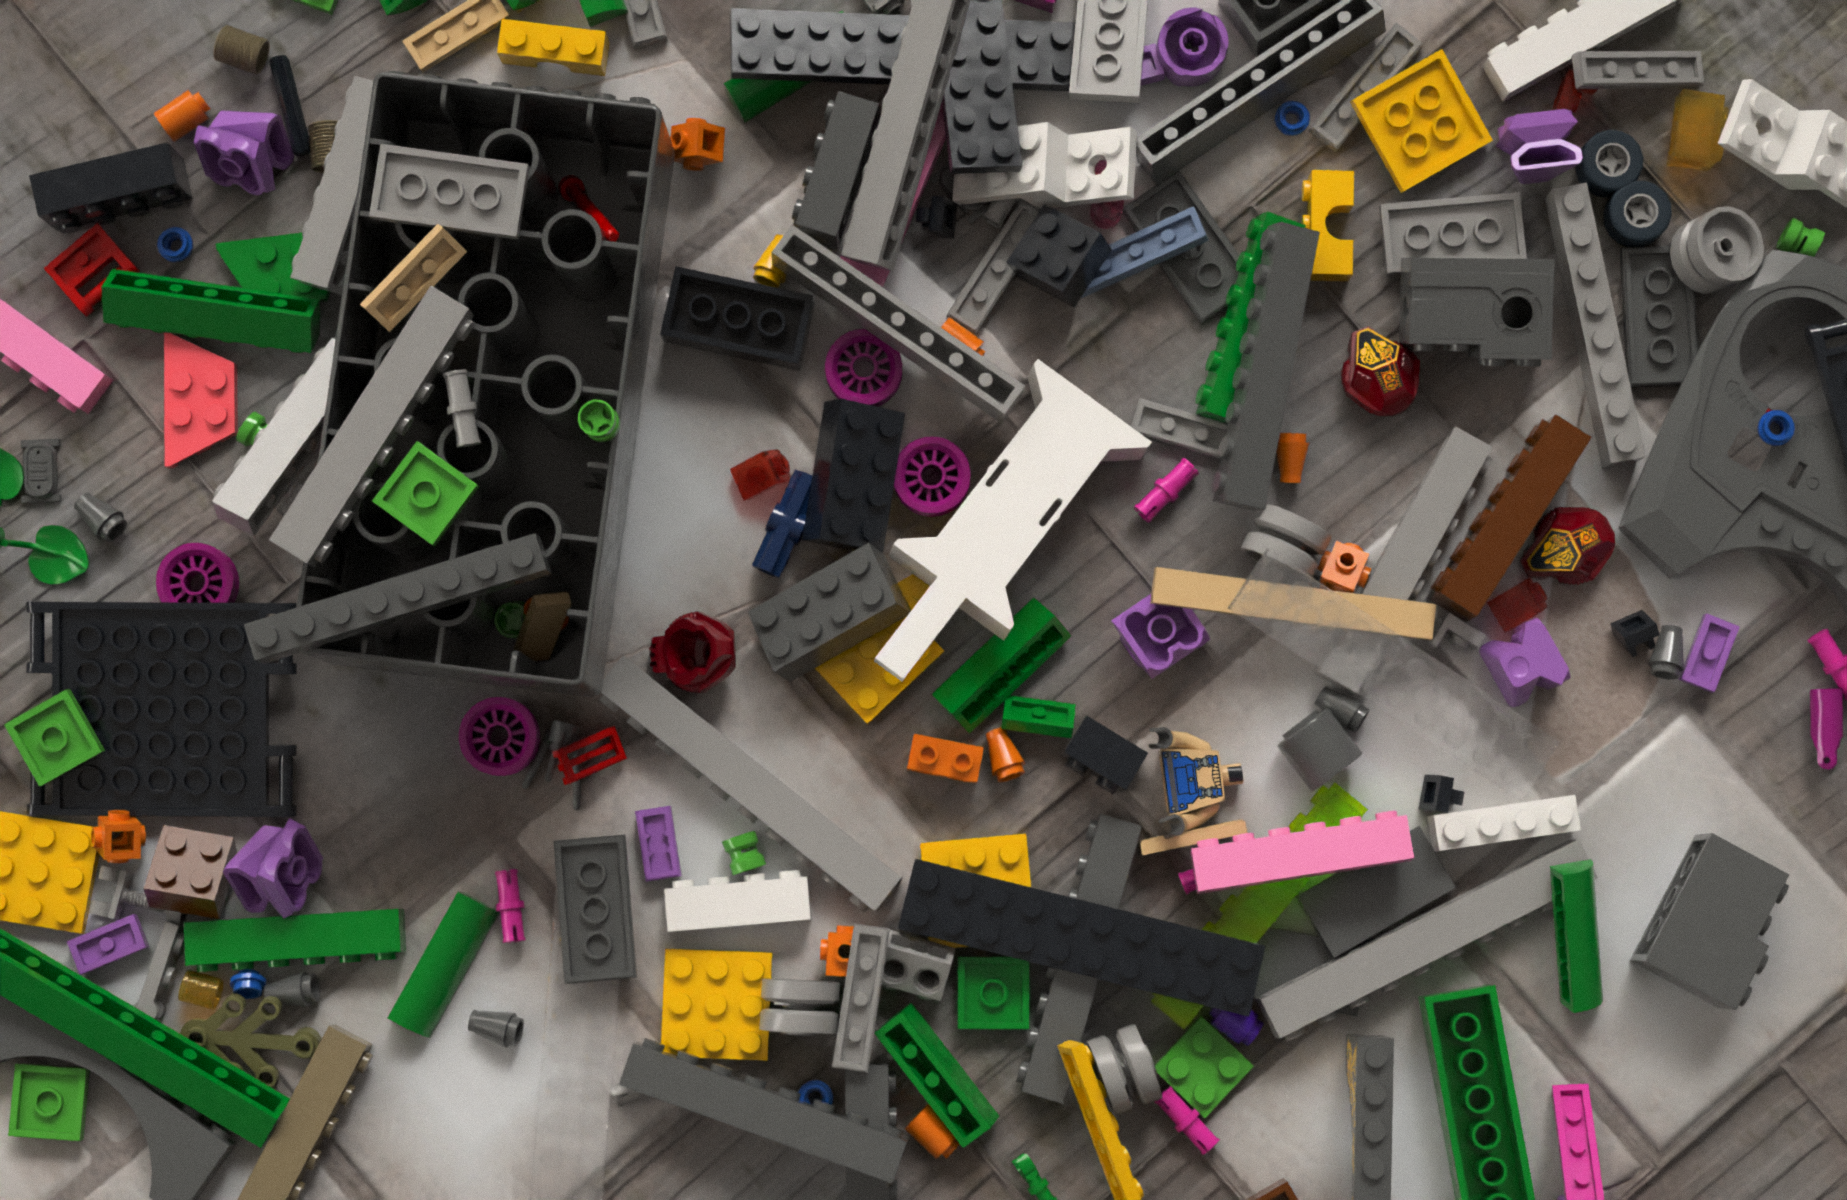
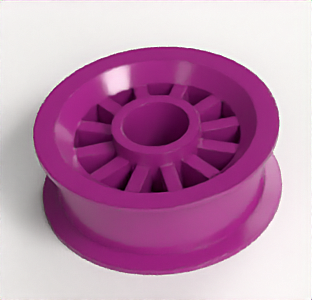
(840, 348)
(962, 482)
(191, 551)
(469, 726)

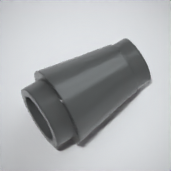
(102, 518)
(1667, 654)
(1346, 709)
(295, 990)
(498, 1027)

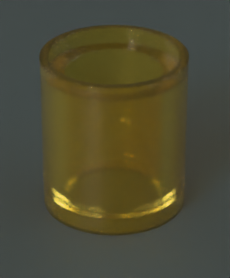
(201, 989)

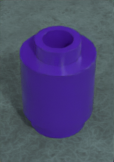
(1236, 1026)

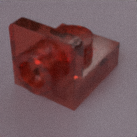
(1567, 94)
(761, 473)
(1518, 604)

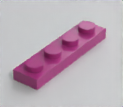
(1577, 1142)

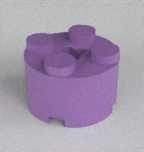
(1201, 31)

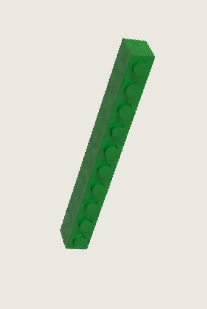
(138, 1042)

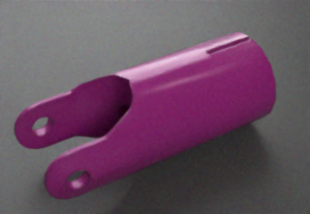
(1826, 724)

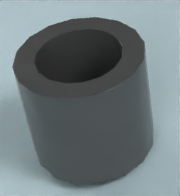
(1318, 748)

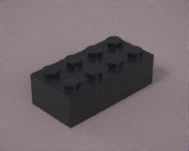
(111, 187)
(737, 318)
(853, 475)

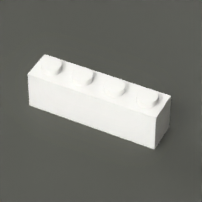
(1504, 823)
(737, 903)

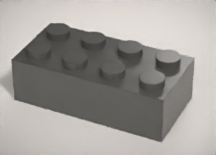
(837, 170)
(829, 612)

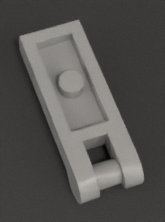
(161, 971)

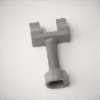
(124, 895)

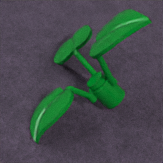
(57, 551)

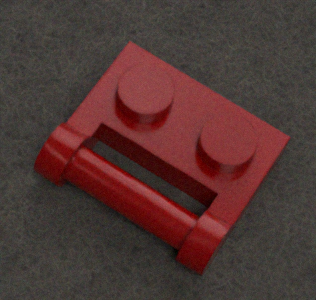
(82, 262)

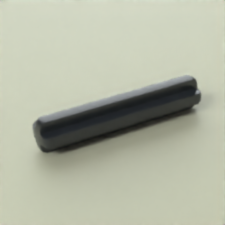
(290, 105)

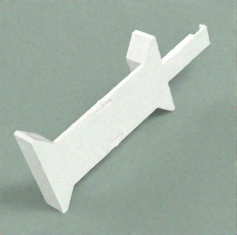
(1000, 523)

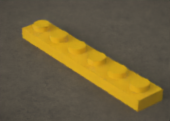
(1099, 1121)

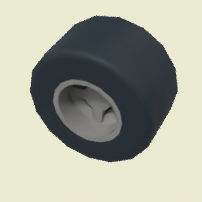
(1616, 153)
(1645, 203)

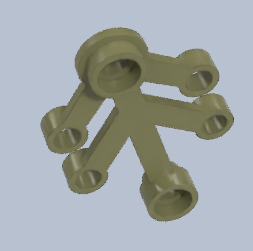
(243, 1039)

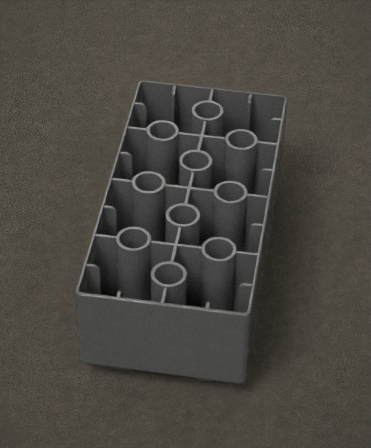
(552, 328)

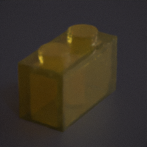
(1697, 130)

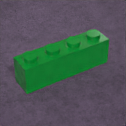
(937, 1075)

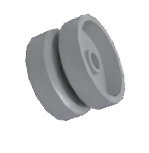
(1717, 250)
(1288, 537)
(800, 1006)
(1124, 1069)

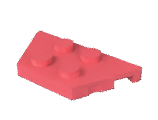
(197, 399)

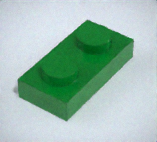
(1038, 716)

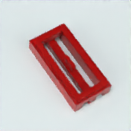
(566, 764)

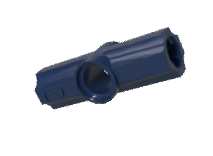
(784, 526)

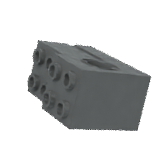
(1479, 307)
(1711, 922)

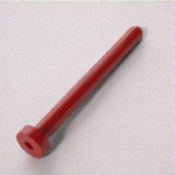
(573, 190)

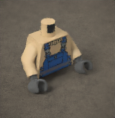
(1191, 779)

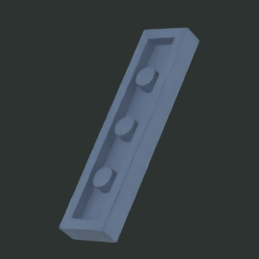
(1149, 248)

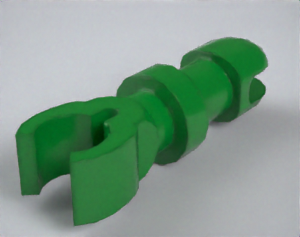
(1031, 1175)

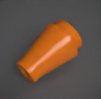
(1291, 456)
(1004, 756)

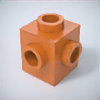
(697, 143)
(1344, 568)
(125, 846)
(829, 950)

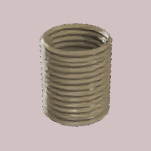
(241, 49)
(321, 141)

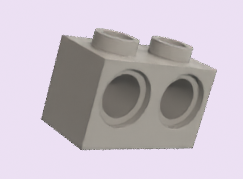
(916, 956)

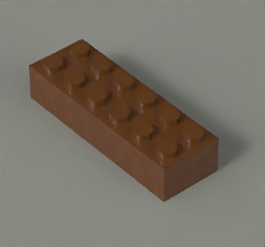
(1510, 519)

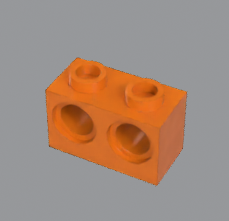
(945, 758)

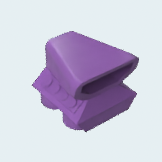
(1539, 144)
(244, 149)
(1159, 634)
(1525, 662)
(275, 869)

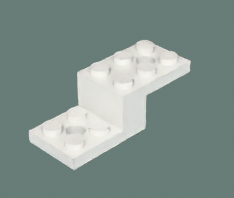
(1794, 146)
(1059, 169)

